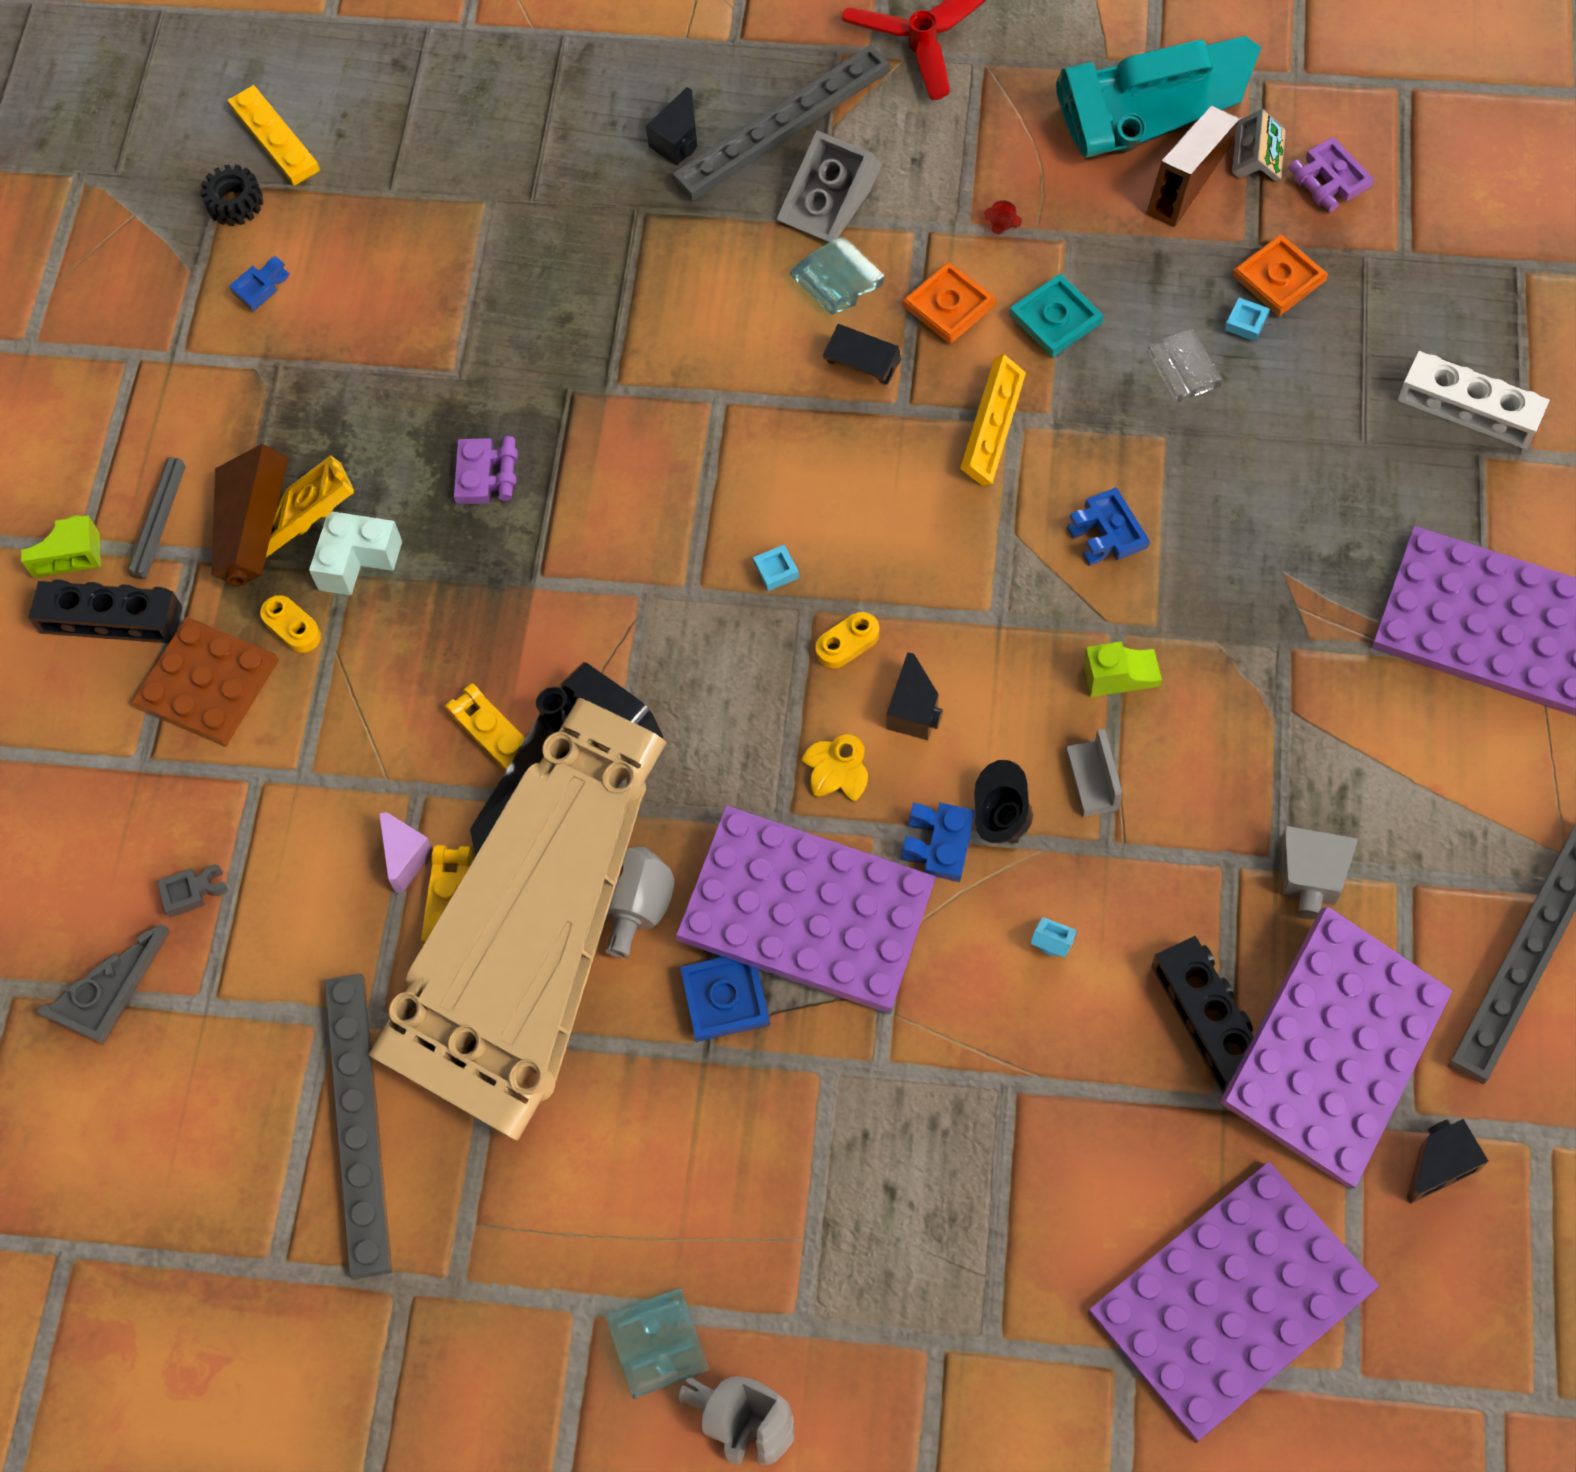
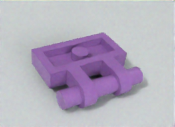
(1338, 168)
(474, 470)

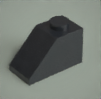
(674, 129)
(914, 702)
(1445, 1158)

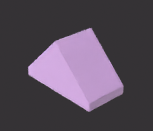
(404, 851)

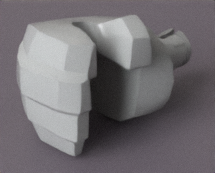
(638, 898)
(739, 1413)

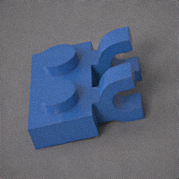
(1116, 523)
(949, 840)

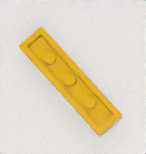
(274, 135)
(993, 420)

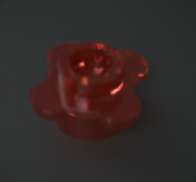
(1000, 210)

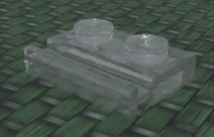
(1184, 365)

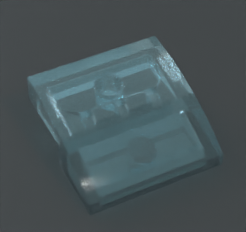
(837, 275)
(657, 1343)

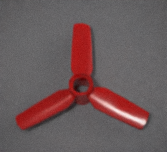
(922, 34)

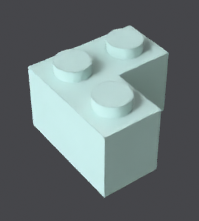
(349, 543)

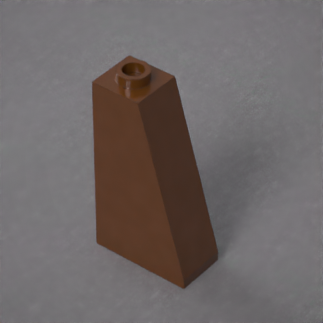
(1191, 164)
(245, 513)

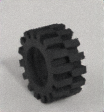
(236, 208)

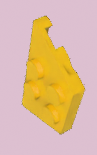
(308, 500)

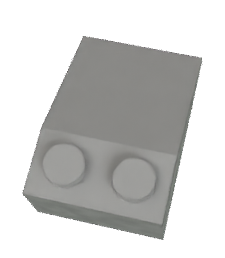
(829, 187)

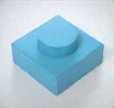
(1247, 319)
(776, 567)
(1053, 937)

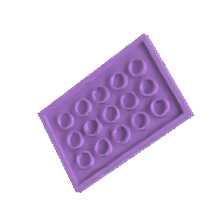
(1484, 619)
(806, 909)
(1336, 1047)
(1233, 1301)

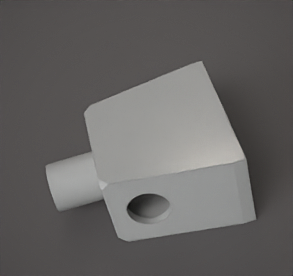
(1314, 867)

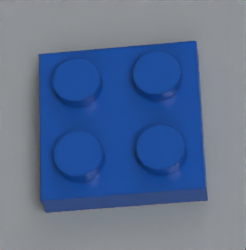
(724, 998)

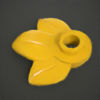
(834, 771)

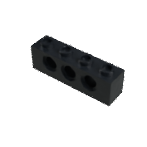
(53, 616)
(1192, 959)

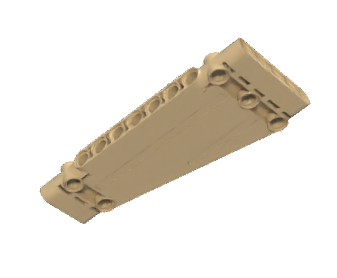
(524, 927)

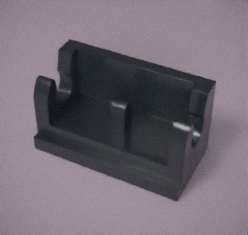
(863, 353)

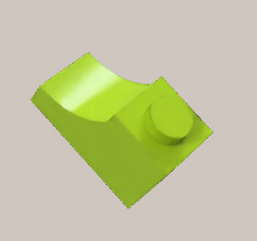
(68, 548)
(1118, 669)

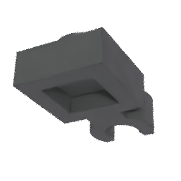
(186, 890)

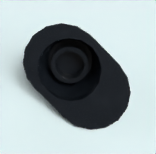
(1002, 803)

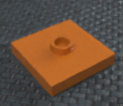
(1280, 275)
(949, 302)

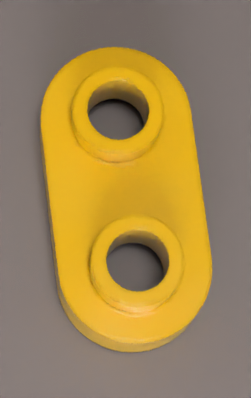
(288, 622)
(850, 640)

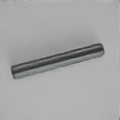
(156, 517)

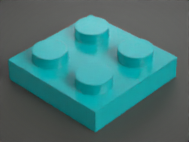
(1056, 315)

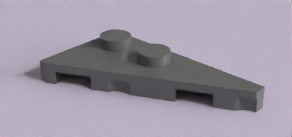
(102, 996)

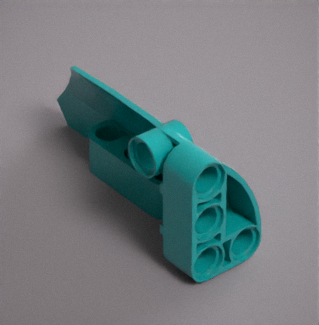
(1152, 92)

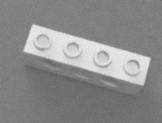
(1456, 401)

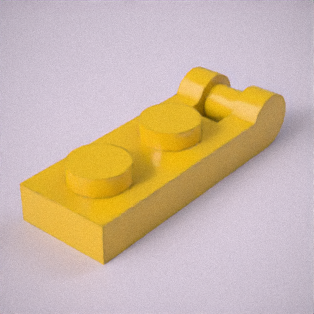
(486, 726)
(443, 883)

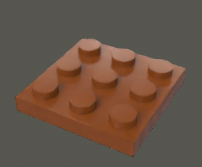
(205, 681)

